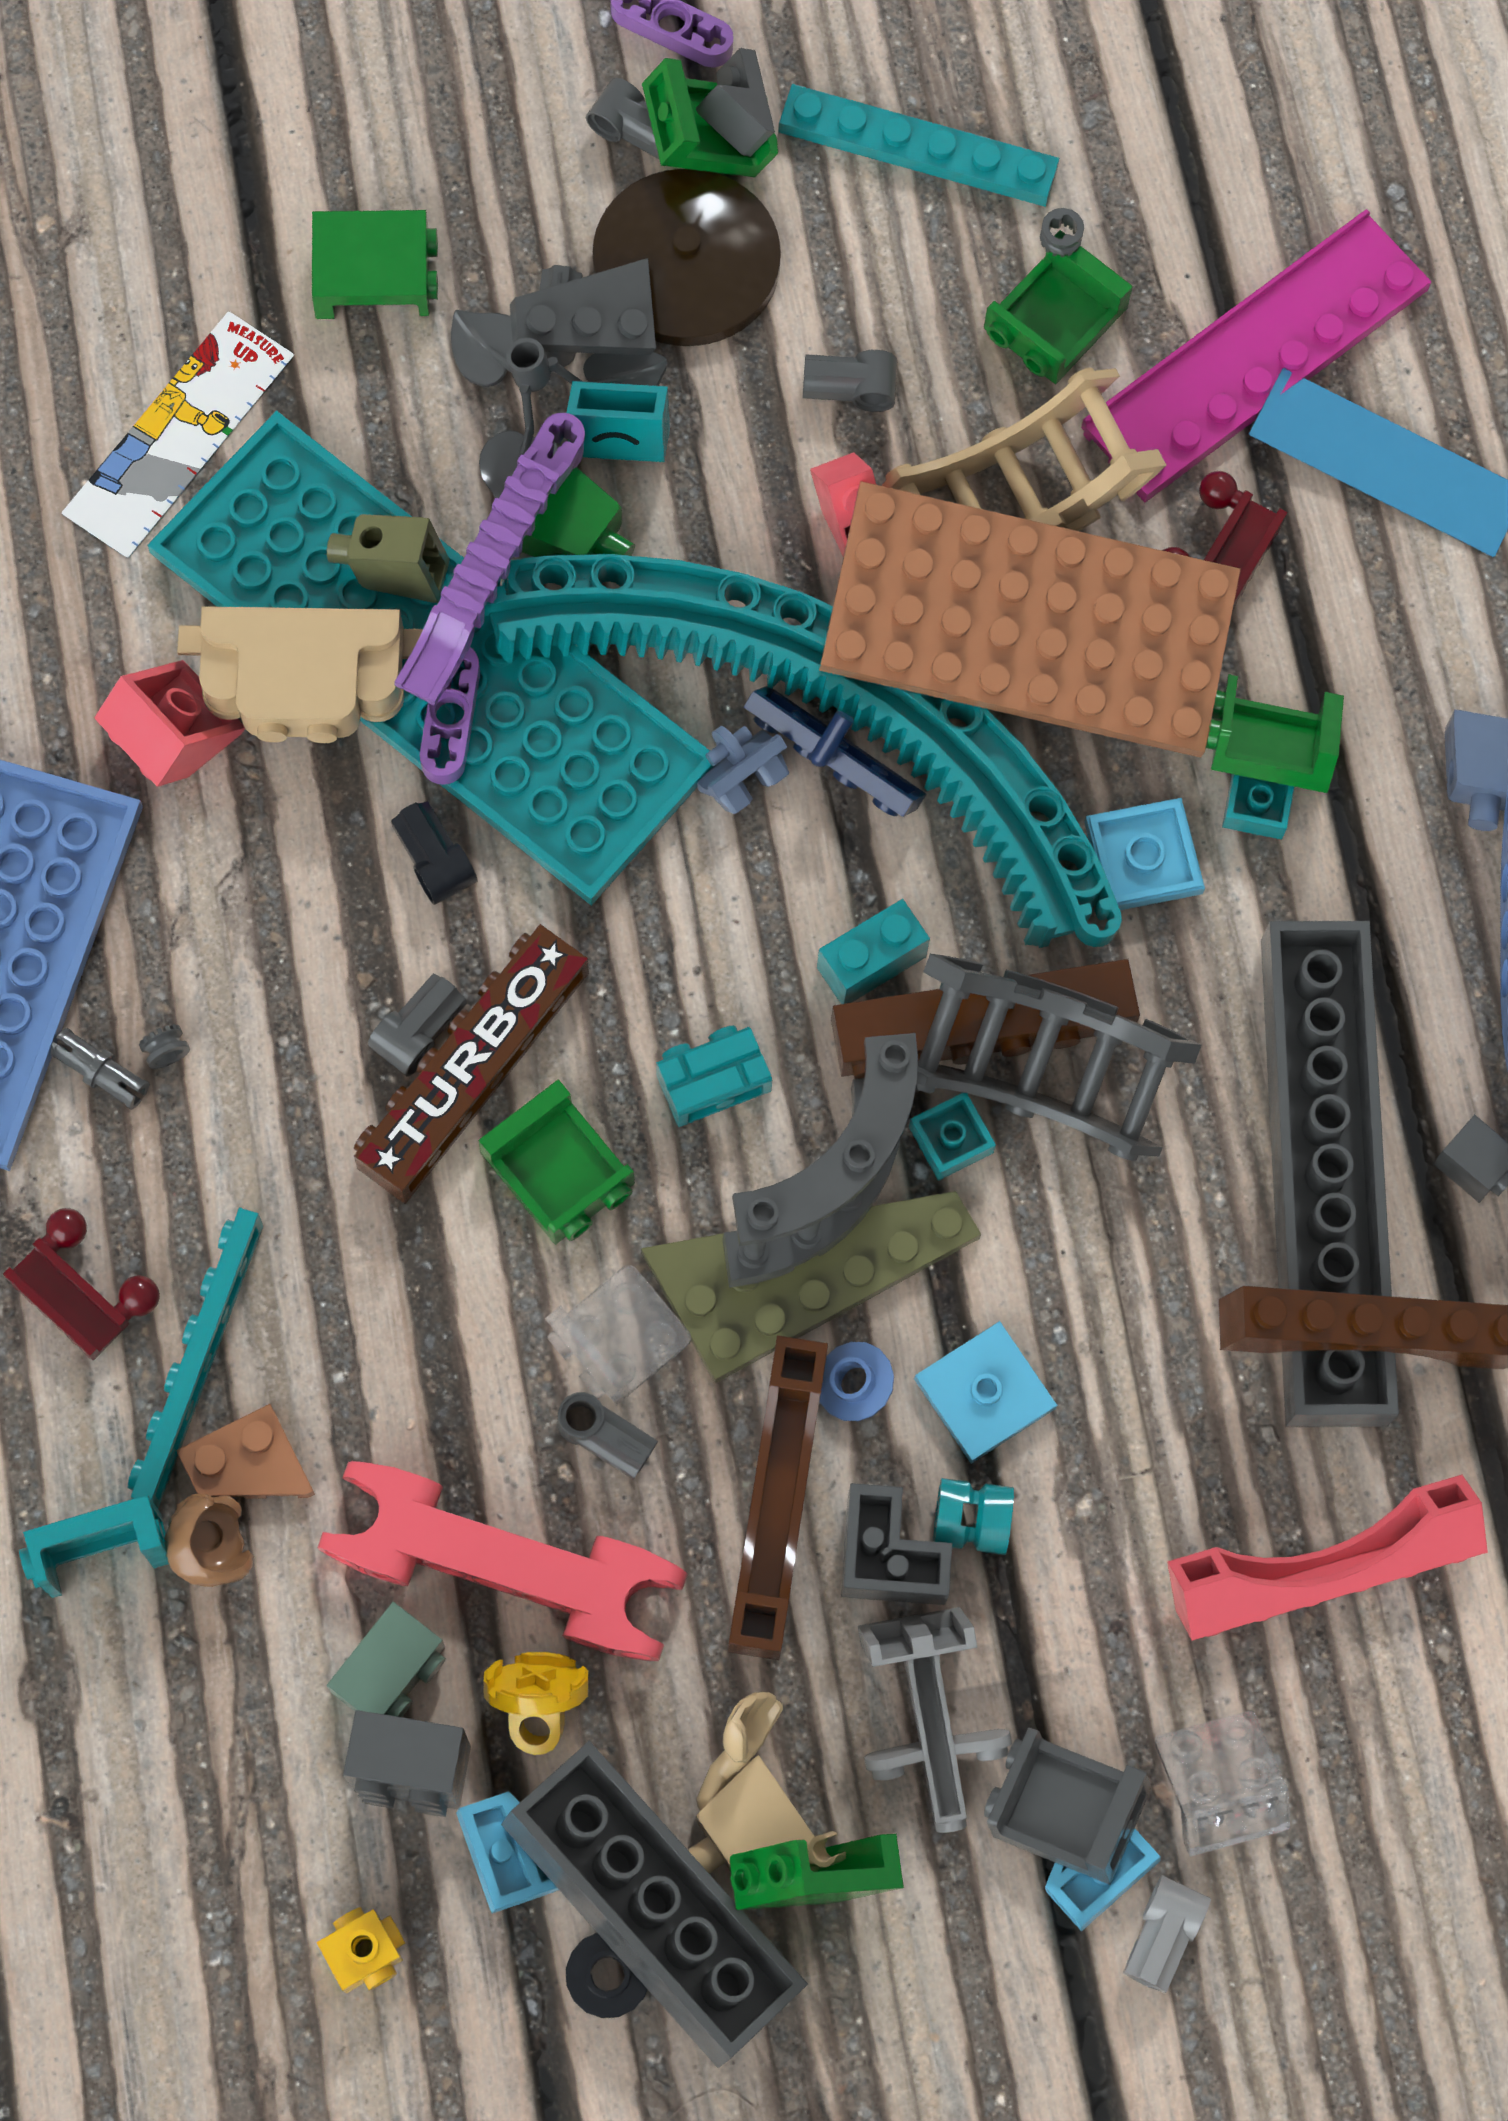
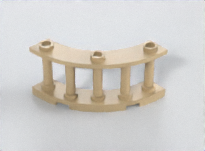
(1124, 477)

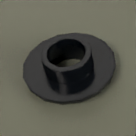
(585, 1992)

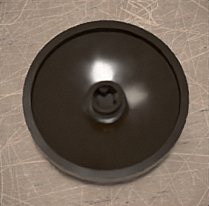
(706, 251)

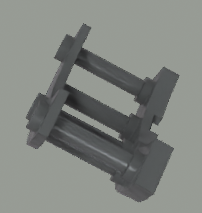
(1056, 1007)
(829, 1198)

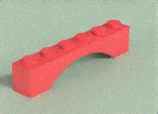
(1425, 1531)

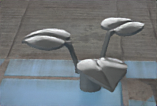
(485, 354)

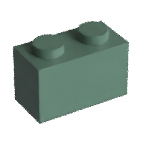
(388, 1664)

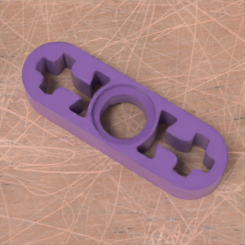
(678, 41)
(457, 747)

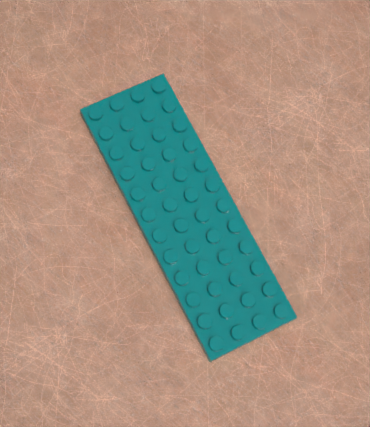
(556, 743)

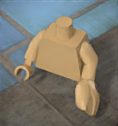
(742, 1800)

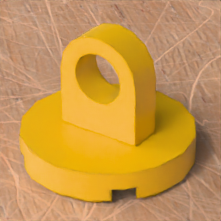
(538, 1687)

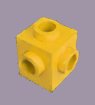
(341, 1949)

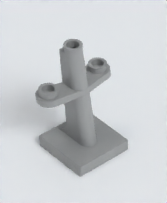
(919, 1643)

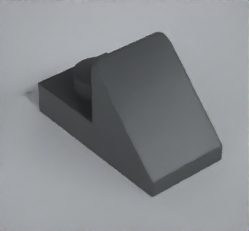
(739, 104)

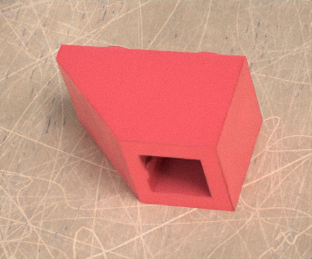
(837, 492)

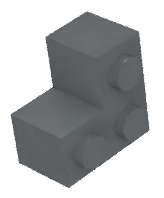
(882, 1564)

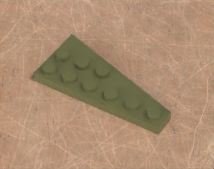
(743, 1322)

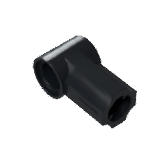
(438, 863)

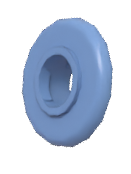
(871, 1396)

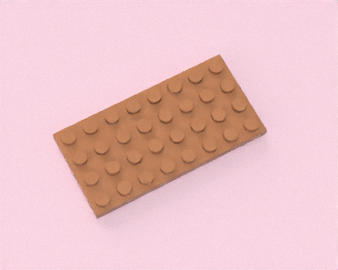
(1030, 619)

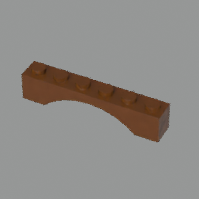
(1319, 1320)
(778, 1498)

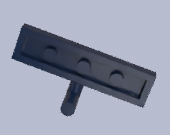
(829, 747)

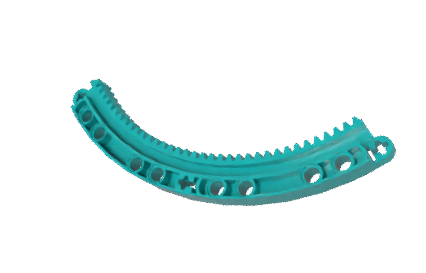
(976, 766)

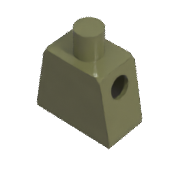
(393, 555)

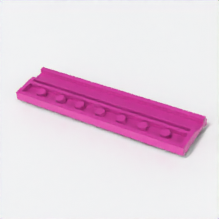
(1291, 322)

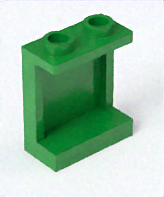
(684, 136)
(372, 259)
(1058, 311)
(1275, 740)
(556, 1164)
(783, 1876)

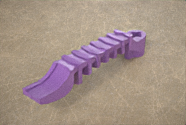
(488, 558)

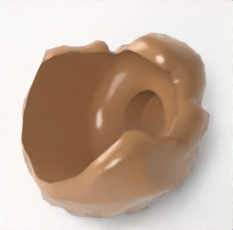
(206, 1541)

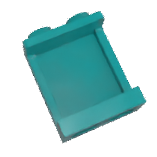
(92, 1534)

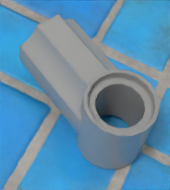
(1171, 1921)

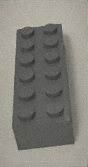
(654, 1904)

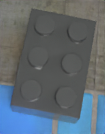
(407, 1762)

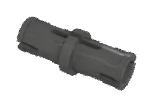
(99, 1068)

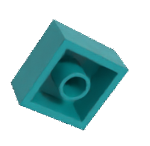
(1258, 806)
(952, 1135)

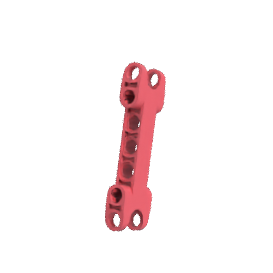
(588, 1589)

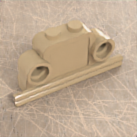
(299, 668)

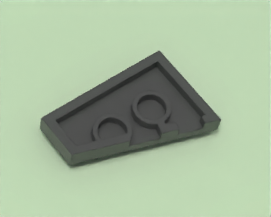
(591, 314)

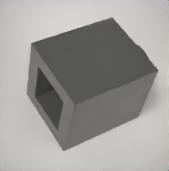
(1476, 1160)

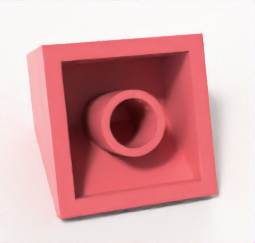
(165, 722)

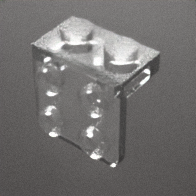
(619, 1334)

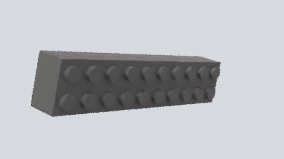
(1327, 1156)

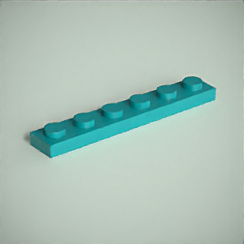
(918, 145)
(202, 1339)

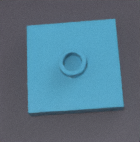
(1146, 853)
(985, 1392)

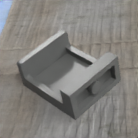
(1067, 1806)

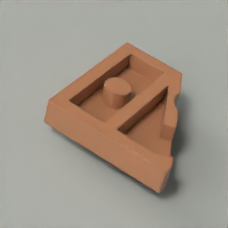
(246, 1460)

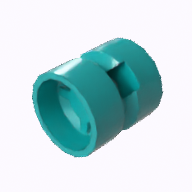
(991, 1516)

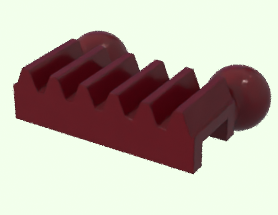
(1246, 532)
(69, 1298)

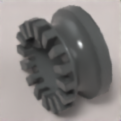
(1069, 242)
(164, 1047)

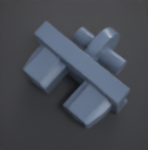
(736, 759)

